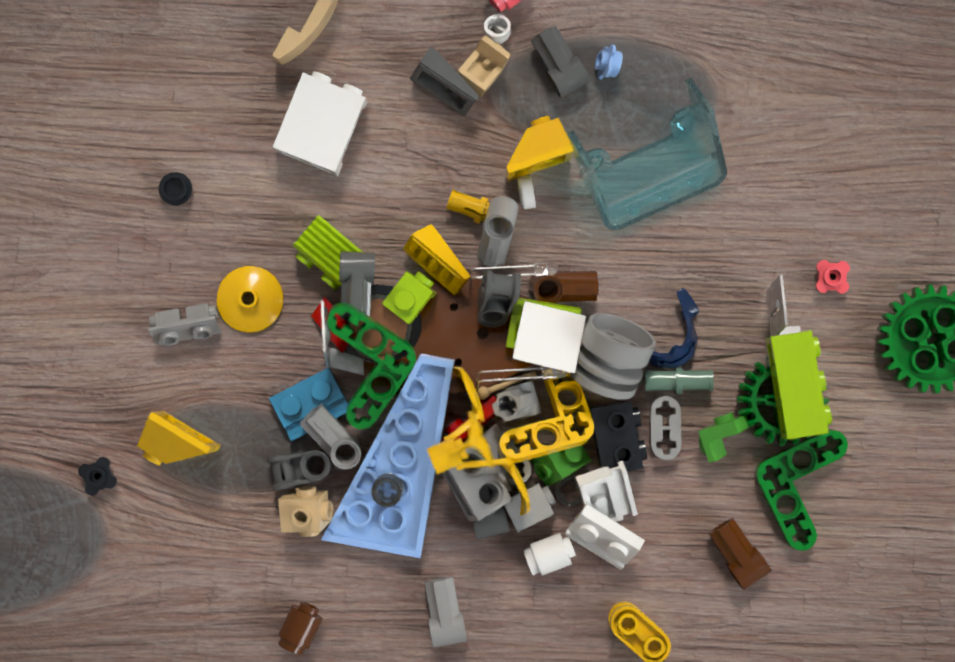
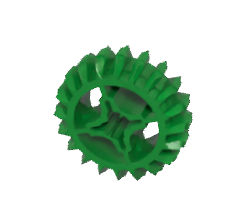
(753, 400)

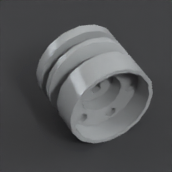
(612, 356)

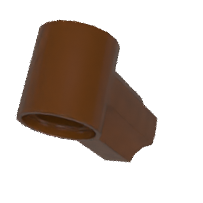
(567, 286)
(743, 560)

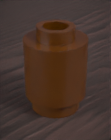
(299, 628)

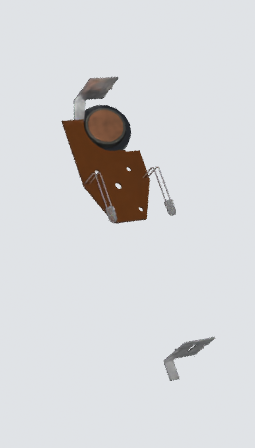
(455, 336)

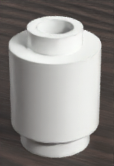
(549, 554)

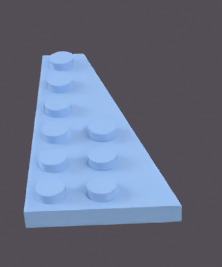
(398, 449)

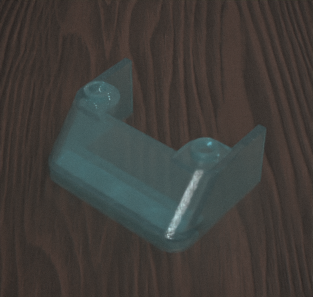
(658, 173)

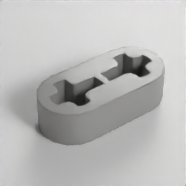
(656, 427)

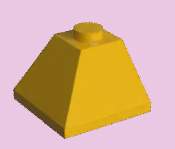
(540, 148)
(171, 440)

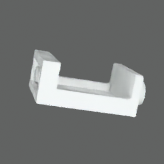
(320, 122)

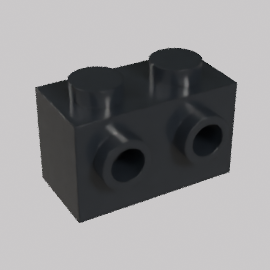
(617, 436)

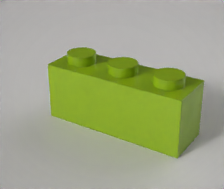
(798, 384)

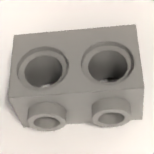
(467, 487)

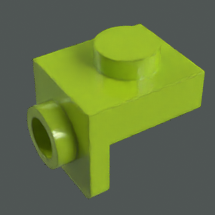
(410, 296)

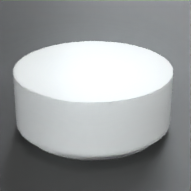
(526, 192)

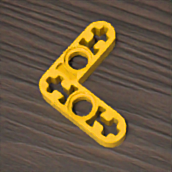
(559, 426)

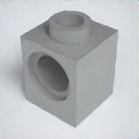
(540, 502)

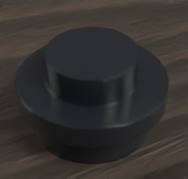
(175, 189)

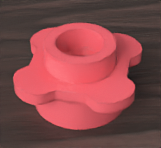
(824, 282)

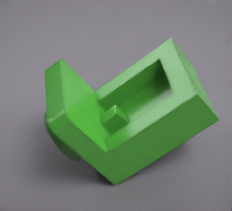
(711, 436)
(559, 465)

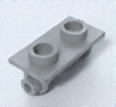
(169, 328)

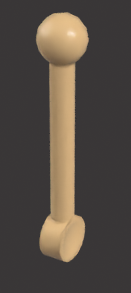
(484, 392)

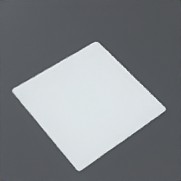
(549, 337)

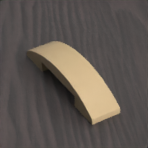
(295, 43)

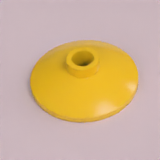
(266, 304)

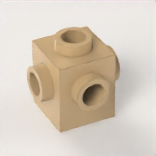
(305, 511)

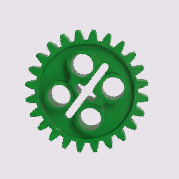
(903, 349)

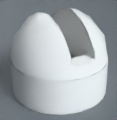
(500, 25)

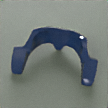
(680, 354)

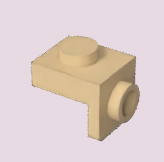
(484, 65)

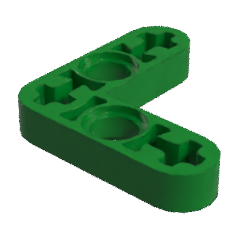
(384, 364)
(788, 474)

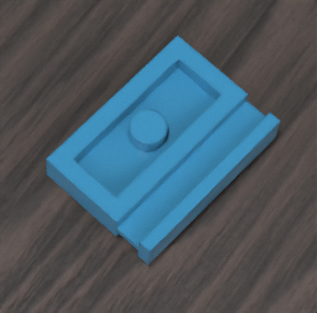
(301, 398)

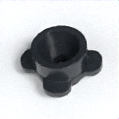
(106, 480)

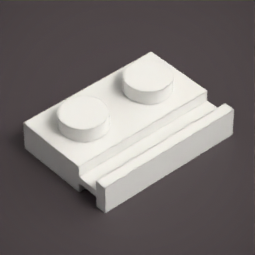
(608, 491)
(604, 537)

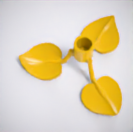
(452, 453)

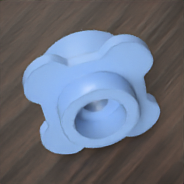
(608, 62)

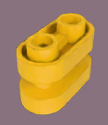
(638, 632)

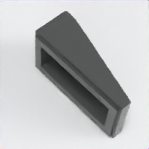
(444, 82)

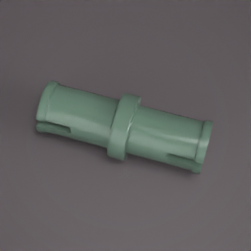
(679, 380)

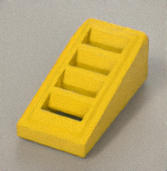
(437, 258)

